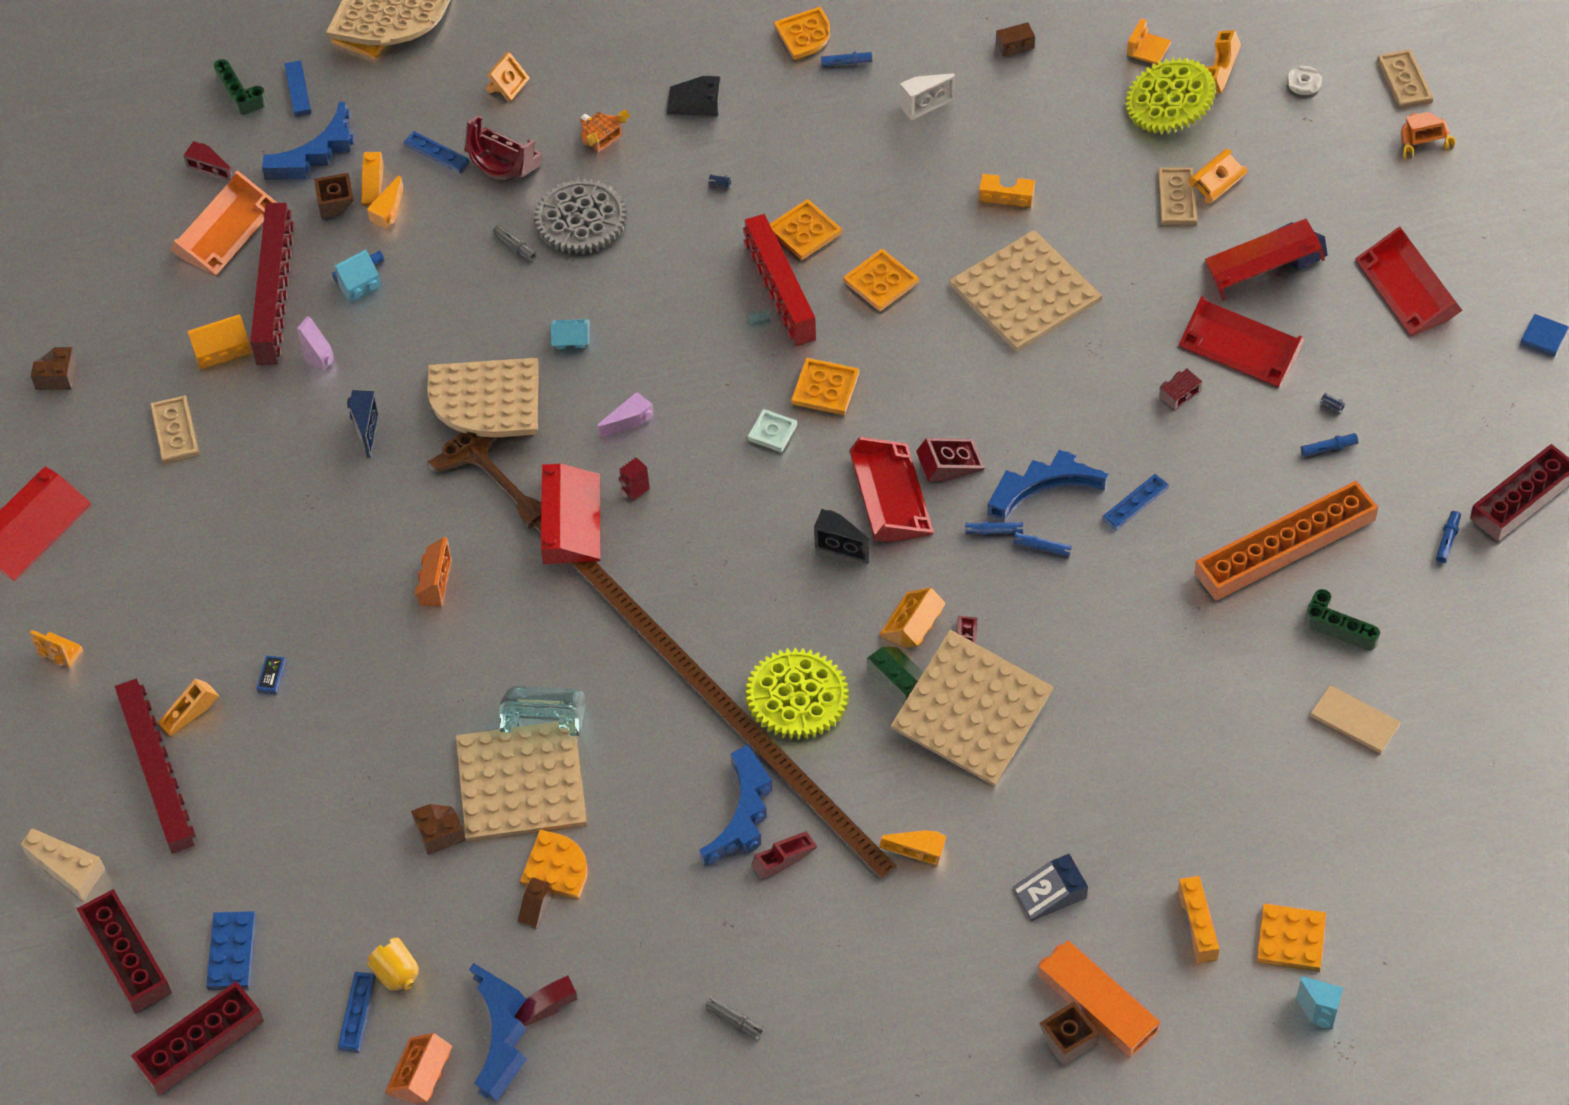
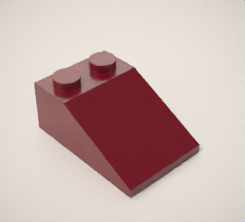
(949, 458)

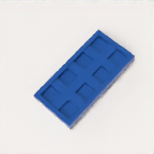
(231, 949)

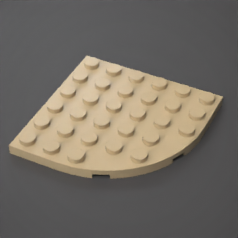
(385, 20)
(486, 396)

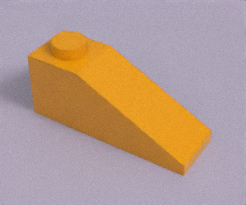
(371, 177)
(385, 207)
(188, 706)
(919, 845)

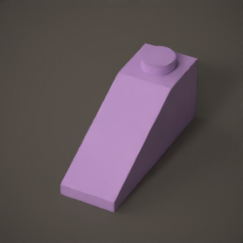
(314, 345)
(627, 416)

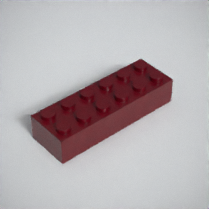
(1522, 493)
(124, 951)
(197, 1038)

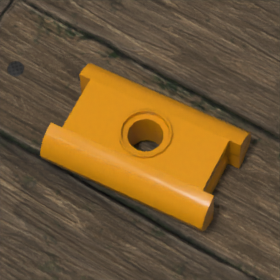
(1212, 186)

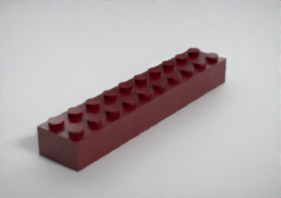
(272, 284)

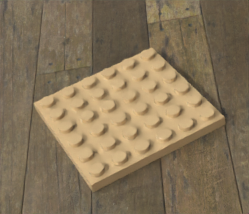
(1025, 290)
(972, 707)
(520, 781)

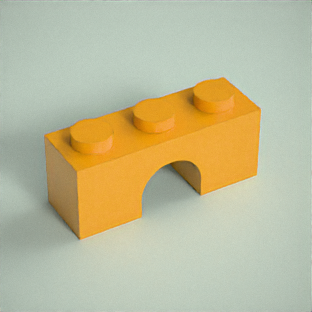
(1019, 195)

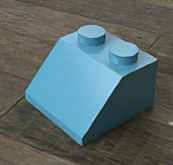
(357, 276)
(570, 332)
(1319, 1001)

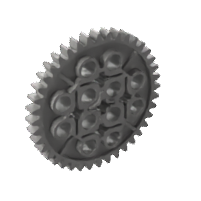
(586, 225)

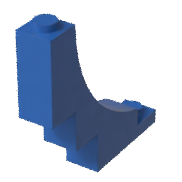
(503, 1059)

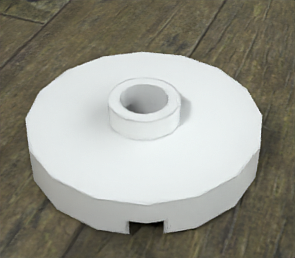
(1304, 80)

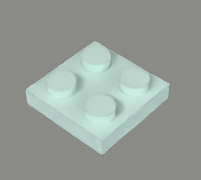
(772, 430)

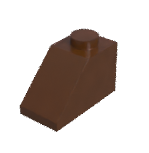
(534, 903)

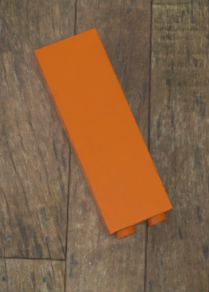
(1099, 998)

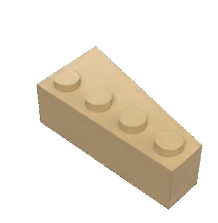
(64, 862)

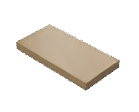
(1405, 78)
(1177, 196)
(174, 429)
(1355, 719)

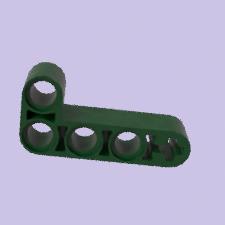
(242, 99)
(1363, 634)

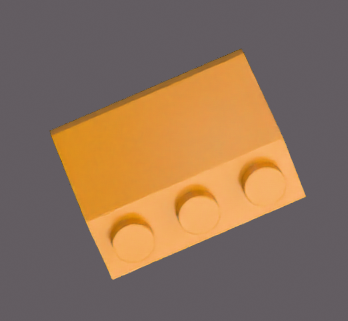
(219, 341)
(913, 617)

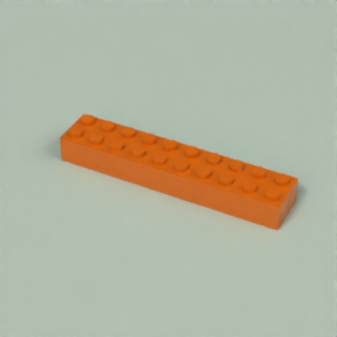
(1285, 540)

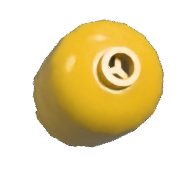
(394, 965)

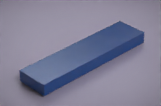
(297, 88)
(436, 152)
(1135, 502)
(356, 1012)

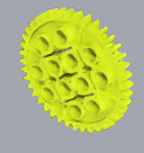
(1170, 95)
(802, 721)

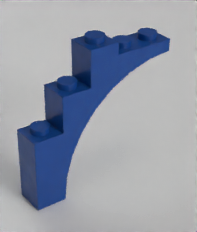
(297, 162)
(1038, 477)
(751, 810)

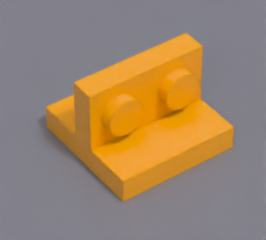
(507, 77)

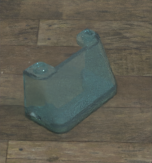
(544, 704)

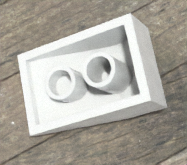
(926, 93)

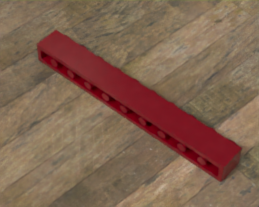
(154, 766)

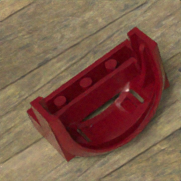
(522, 157)

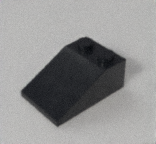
(695, 97)
(840, 537)

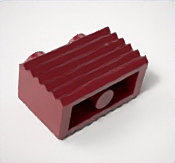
(1180, 388)
(634, 479)

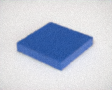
(1544, 334)

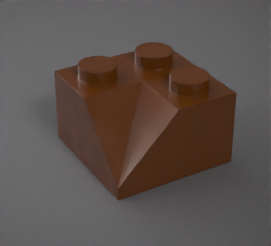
(333, 194)
(55, 369)
(438, 827)
(1069, 1033)

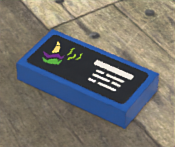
(271, 674)

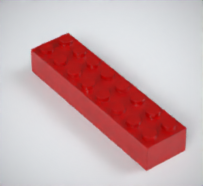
(779, 280)

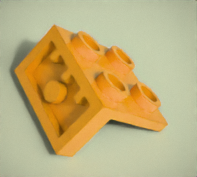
(1146, 45)
(55, 648)

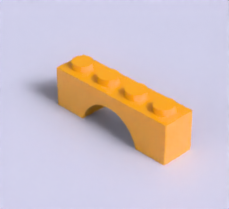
(1226, 50)
(1202, 929)

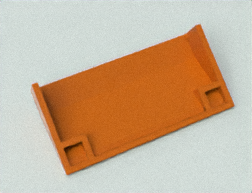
(223, 225)

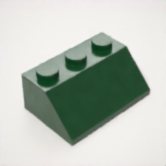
(894, 671)

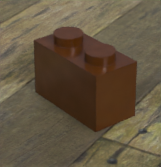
(1015, 39)

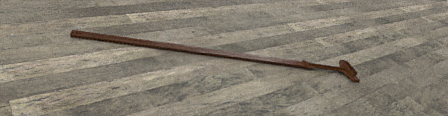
(474, 449)

